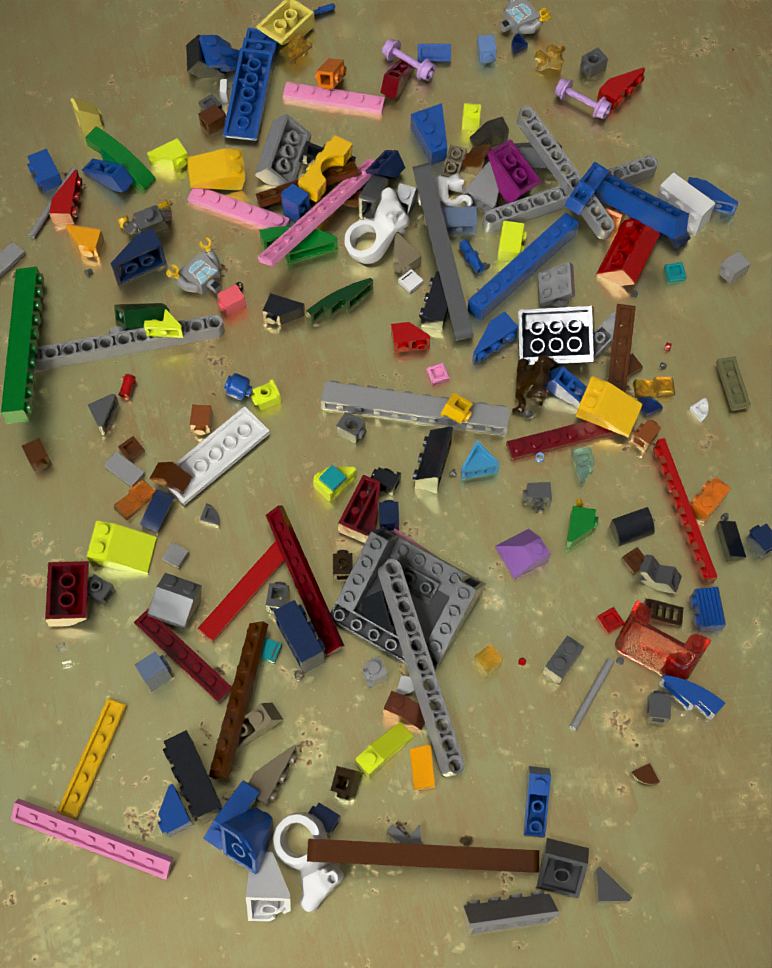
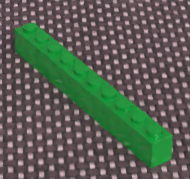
(22, 346)

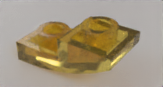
(655, 388)

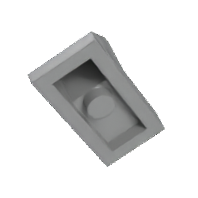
(398, 834)

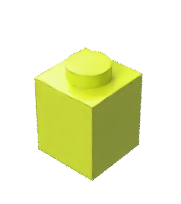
(471, 117)

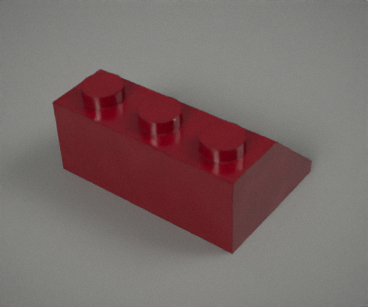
(66, 593)

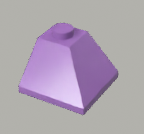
(523, 553)

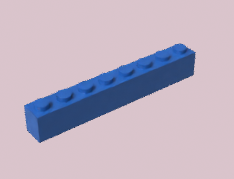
(522, 267)

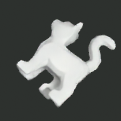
(453, 183)

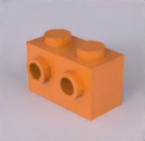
(709, 500)

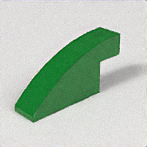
(116, 153)
(314, 244)

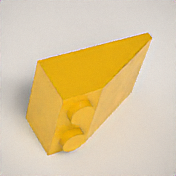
(217, 170)
(608, 407)

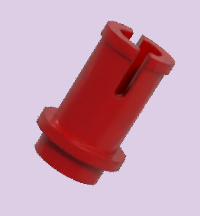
(127, 385)

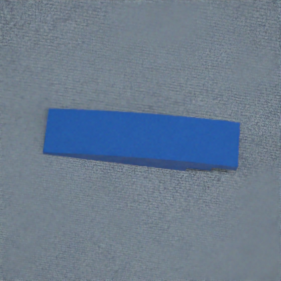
(251, 86)

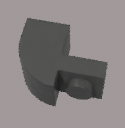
(659, 576)

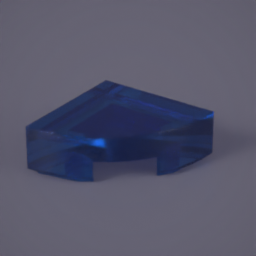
(518, 44)
(649, 406)

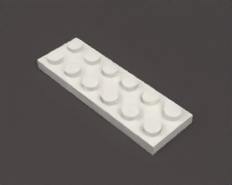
(220, 452)

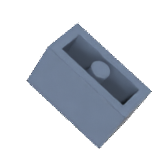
(460, 220)
(154, 670)

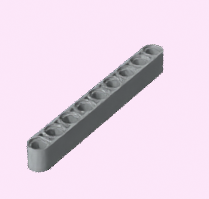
(562, 164)

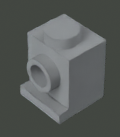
(374, 672)

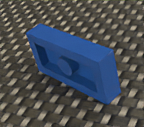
(435, 52)

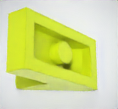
(167, 328)

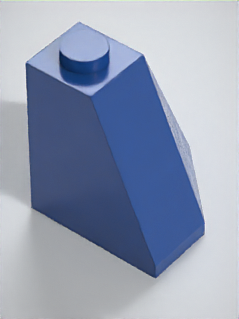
(247, 838)

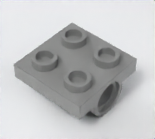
(557, 285)

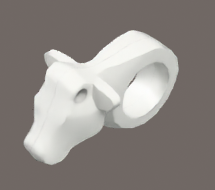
(386, 223)
(317, 878)

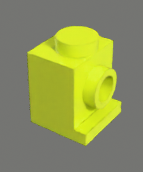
(266, 395)

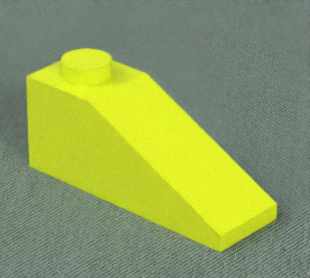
(383, 750)

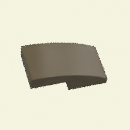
(453, 162)

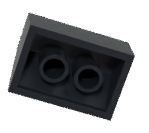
(433, 459)

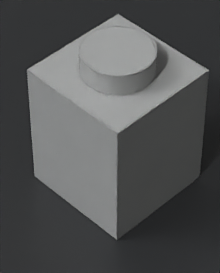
(734, 267)

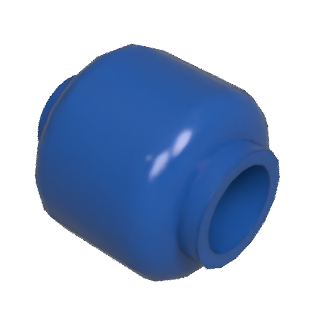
(238, 386)

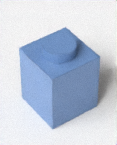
(486, 48)

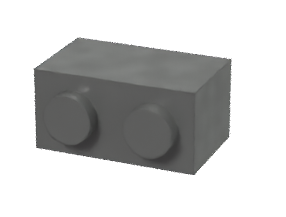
(563, 660)

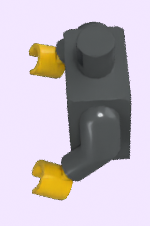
(147, 219)

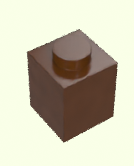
(212, 119)
(36, 455)

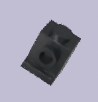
(388, 479)

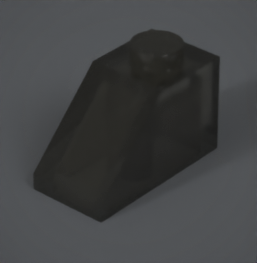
(491, 132)

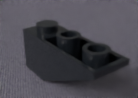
(436, 307)

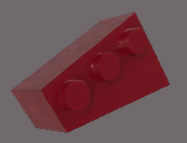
(362, 510)

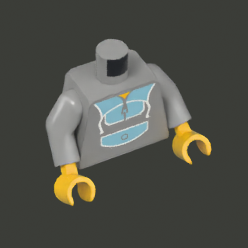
(523, 17)
(200, 273)

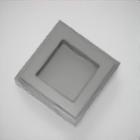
(175, 555)

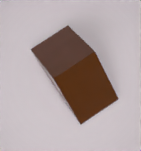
(171, 476)

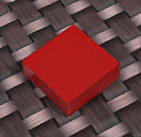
(610, 620)

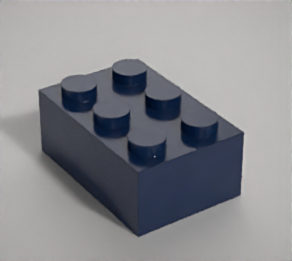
(300, 636)

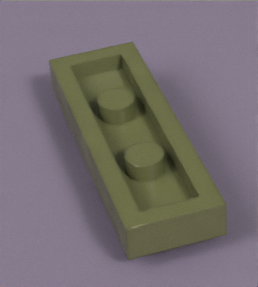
(733, 383)

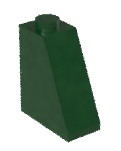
(136, 314)

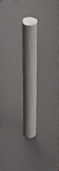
(591, 694)

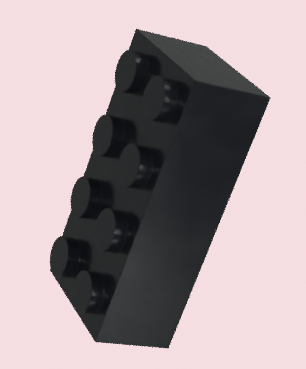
(195, 781)

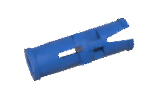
(472, 256)

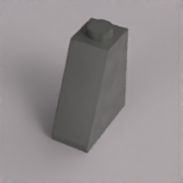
(371, 196)

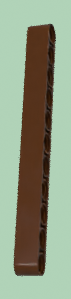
(422, 855)

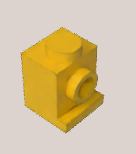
(457, 408)

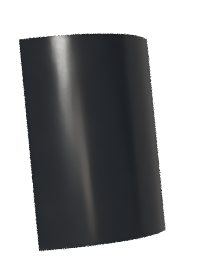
(632, 526)

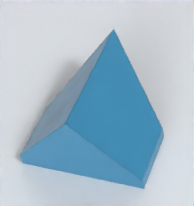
(479, 463)

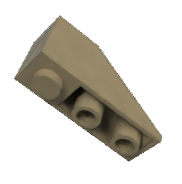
(258, 723)
(272, 774)

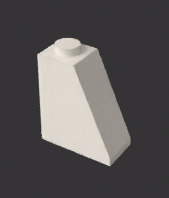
(267, 892)

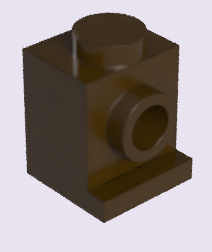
(342, 572)
(340, 779)

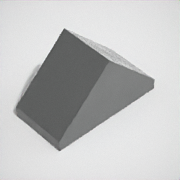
(103, 411)
(608, 890)

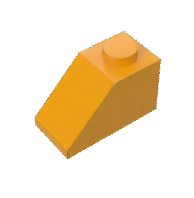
(87, 240)

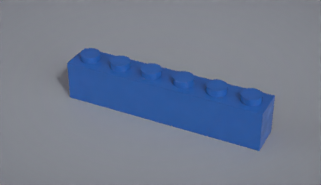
(643, 207)

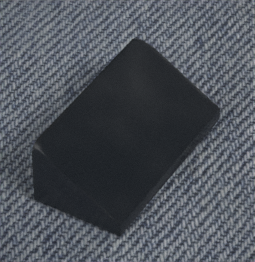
(731, 540)

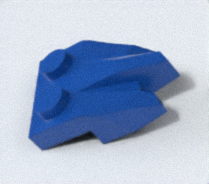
(218, 53)

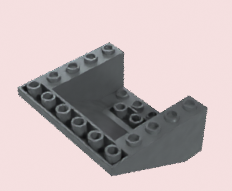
(438, 591)

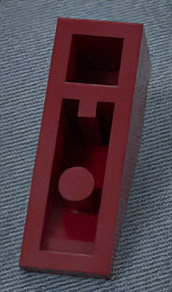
(396, 79)

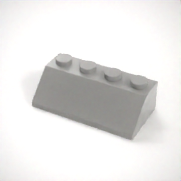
(282, 151)

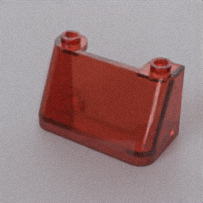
(657, 649)

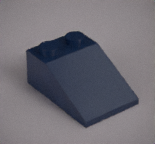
(138, 257)

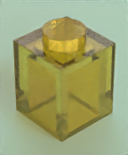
(488, 660)

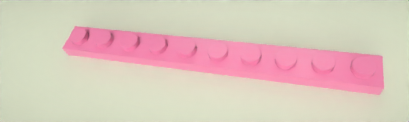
(315, 216)

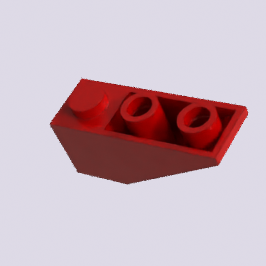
(619, 87)
(64, 202)

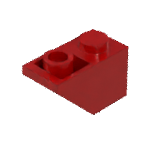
(408, 337)

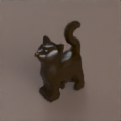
(532, 380)

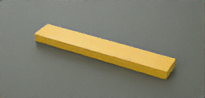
(91, 759)

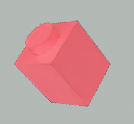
(231, 300)

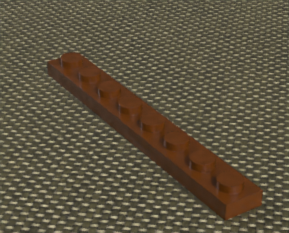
(238, 701)

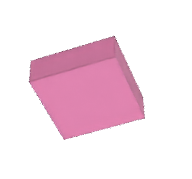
(437, 374)

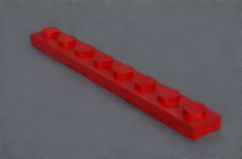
(686, 515)

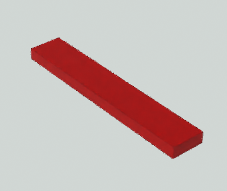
(242, 593)

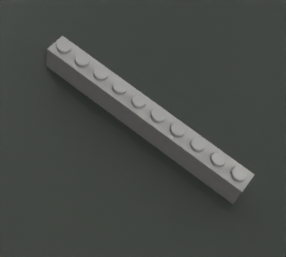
(410, 407)

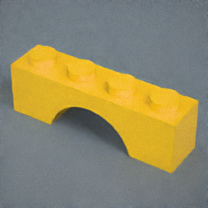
(335, 153)

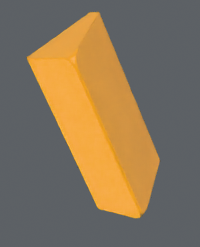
(422, 768)

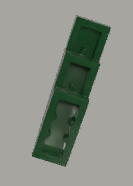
(344, 297)

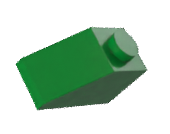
(580, 525)

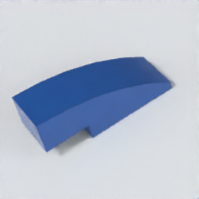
(586, 188)
(692, 695)

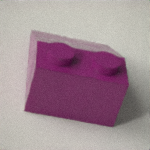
(512, 172)

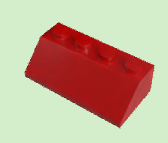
(628, 252)

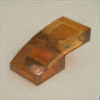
(137, 498)

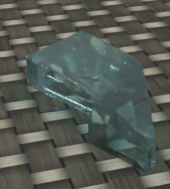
(584, 462)

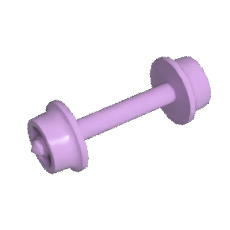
(425, 69)
(564, 89)

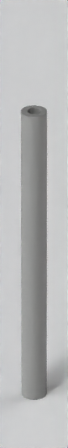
(43, 217)

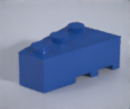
(430, 132)

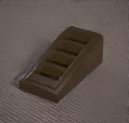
(665, 606)

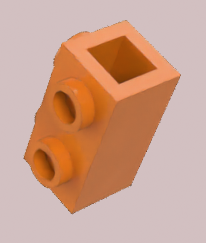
(330, 73)

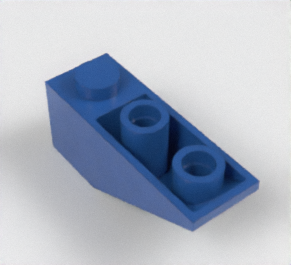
(498, 332)
(537, 801)

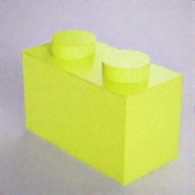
(511, 240)

